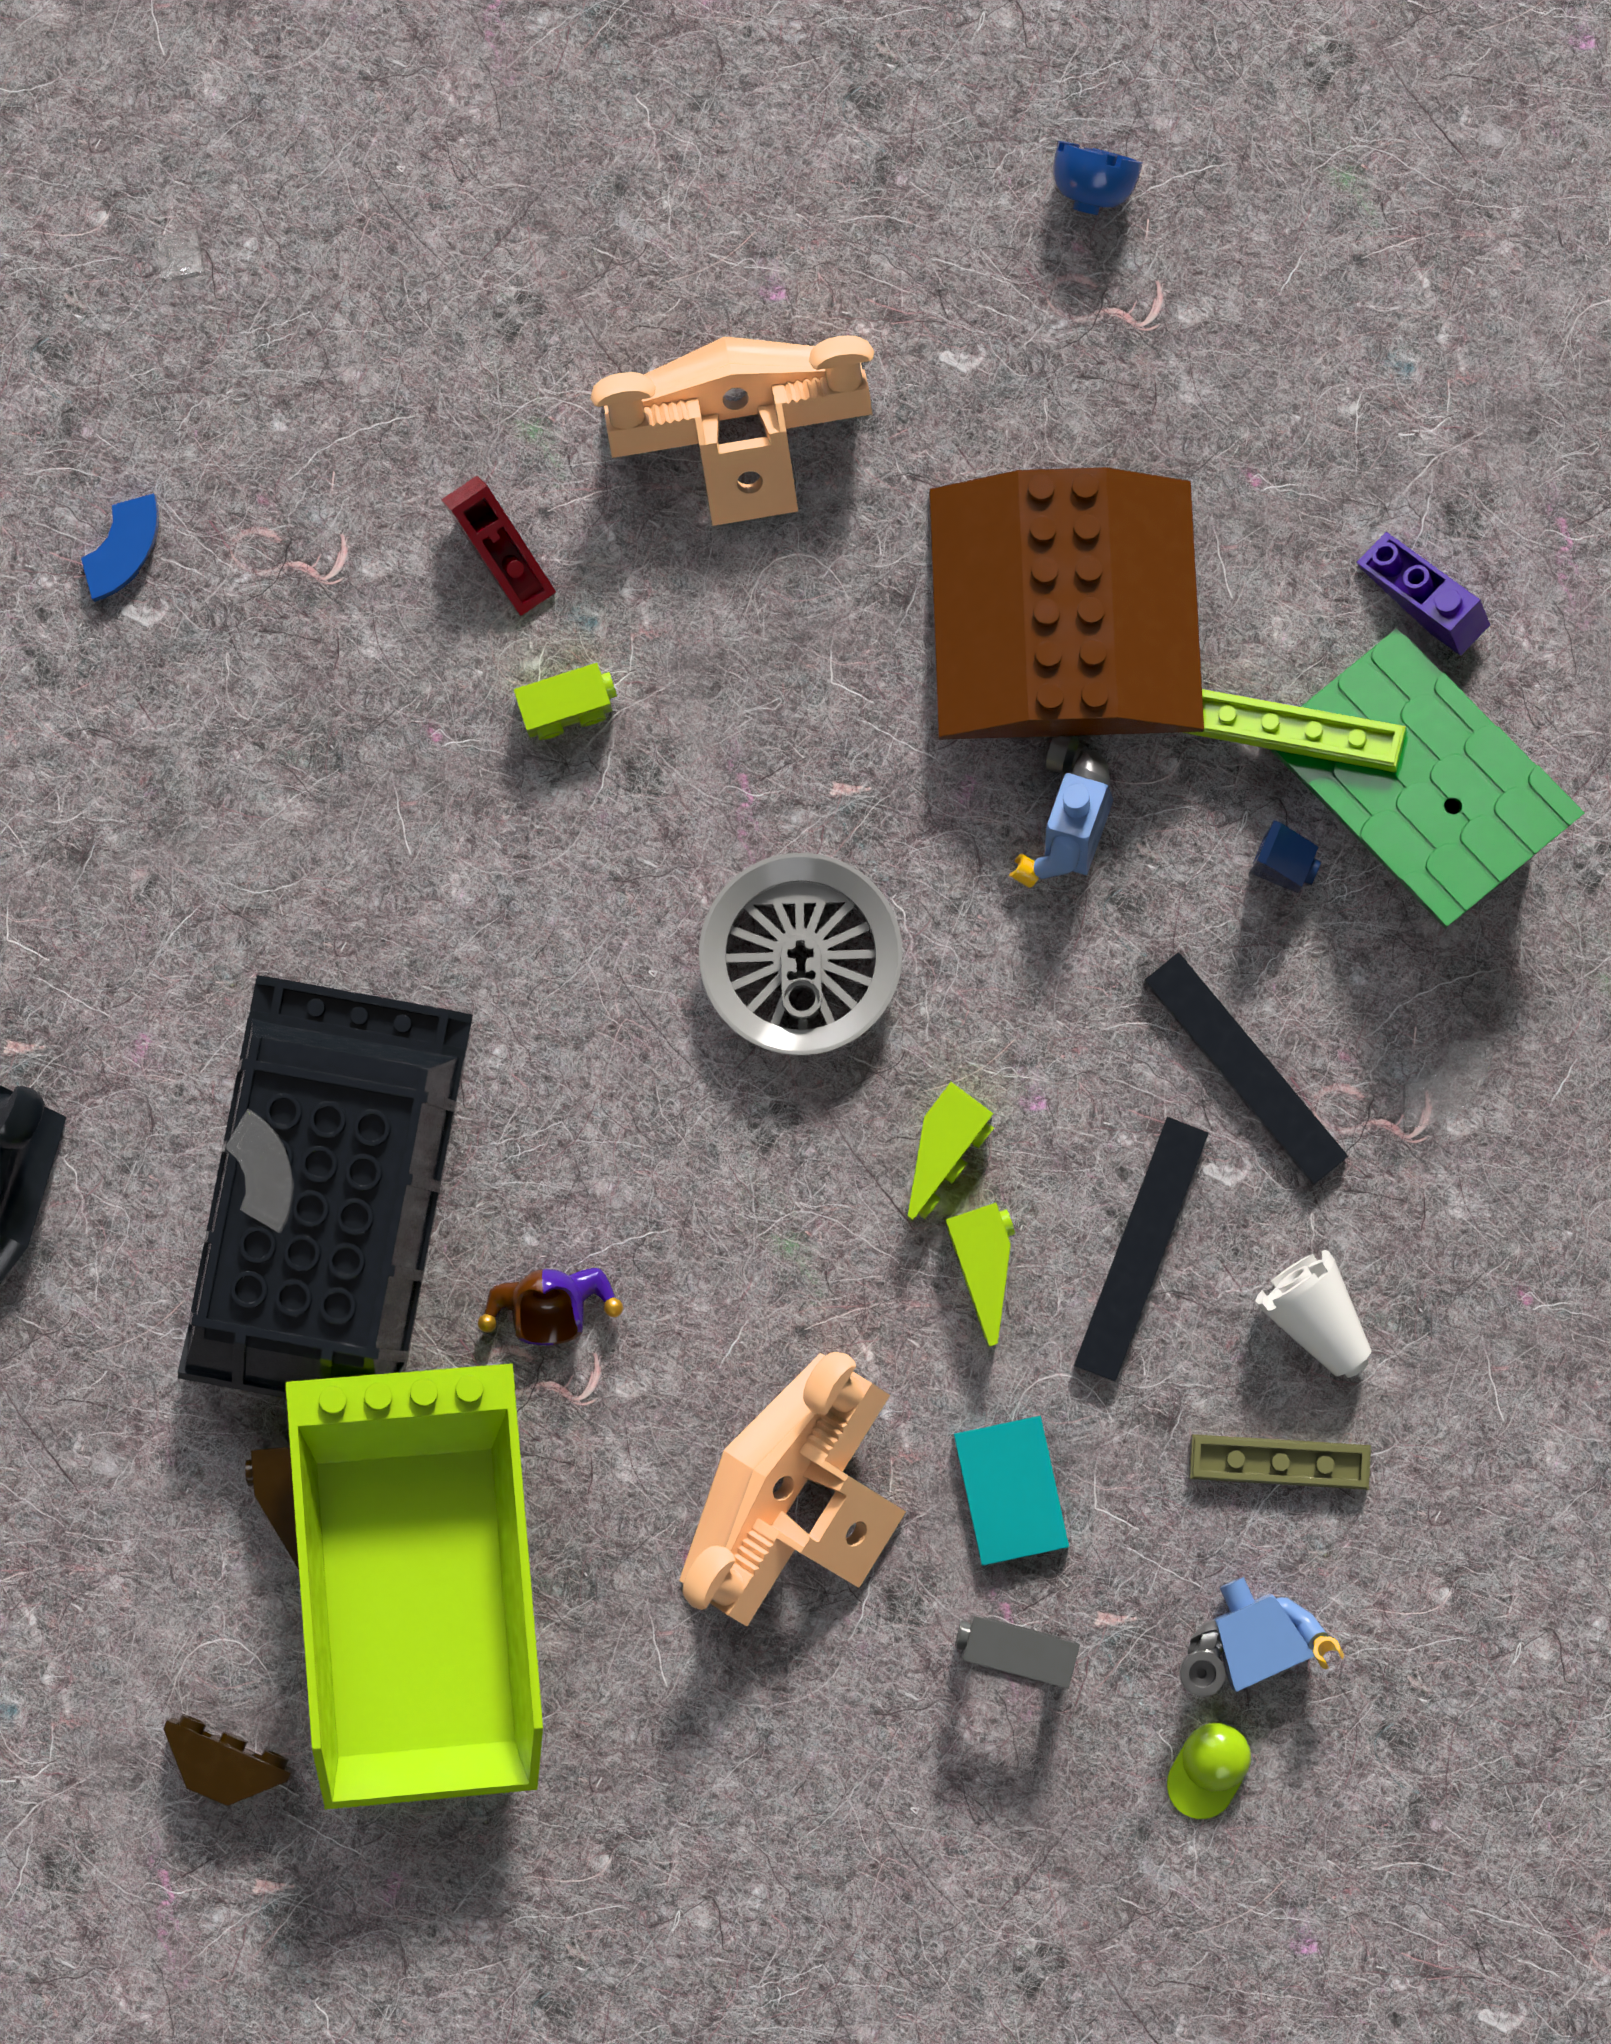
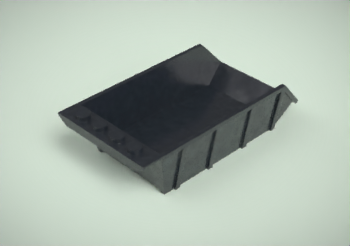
(366, 1119)

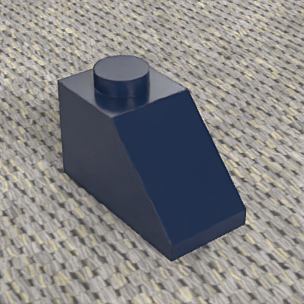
(1286, 858)

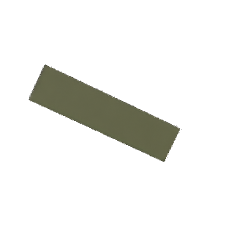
(1280, 1462)

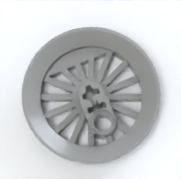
(800, 882)

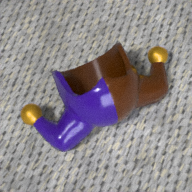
(549, 1304)

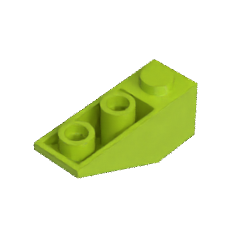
(946, 1135)

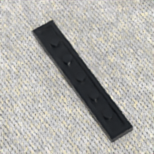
(1246, 1068)
(1140, 1249)

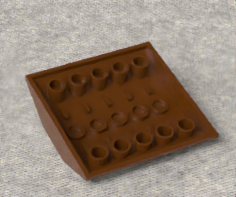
(1065, 605)

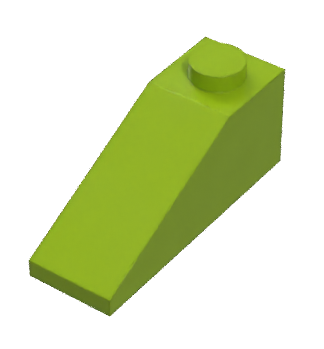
(983, 1256)

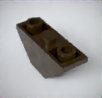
(222, 1765)

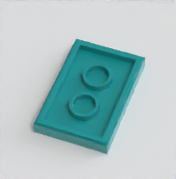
(1011, 1490)

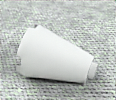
(1318, 1314)

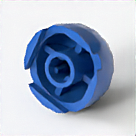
(1094, 176)

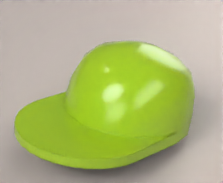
(1208, 1770)

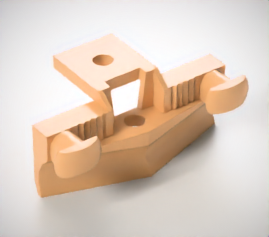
(782, 385)
(746, 1527)

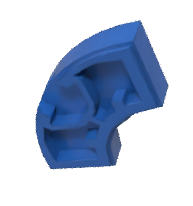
(125, 548)

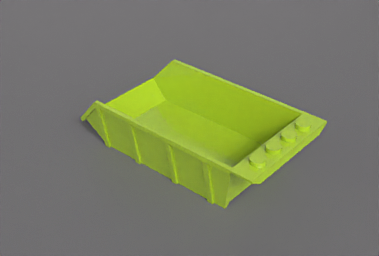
(415, 1585)

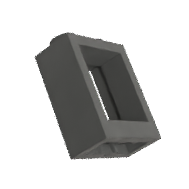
(1017, 1650)

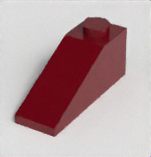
(498, 545)

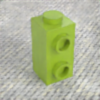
(565, 700)

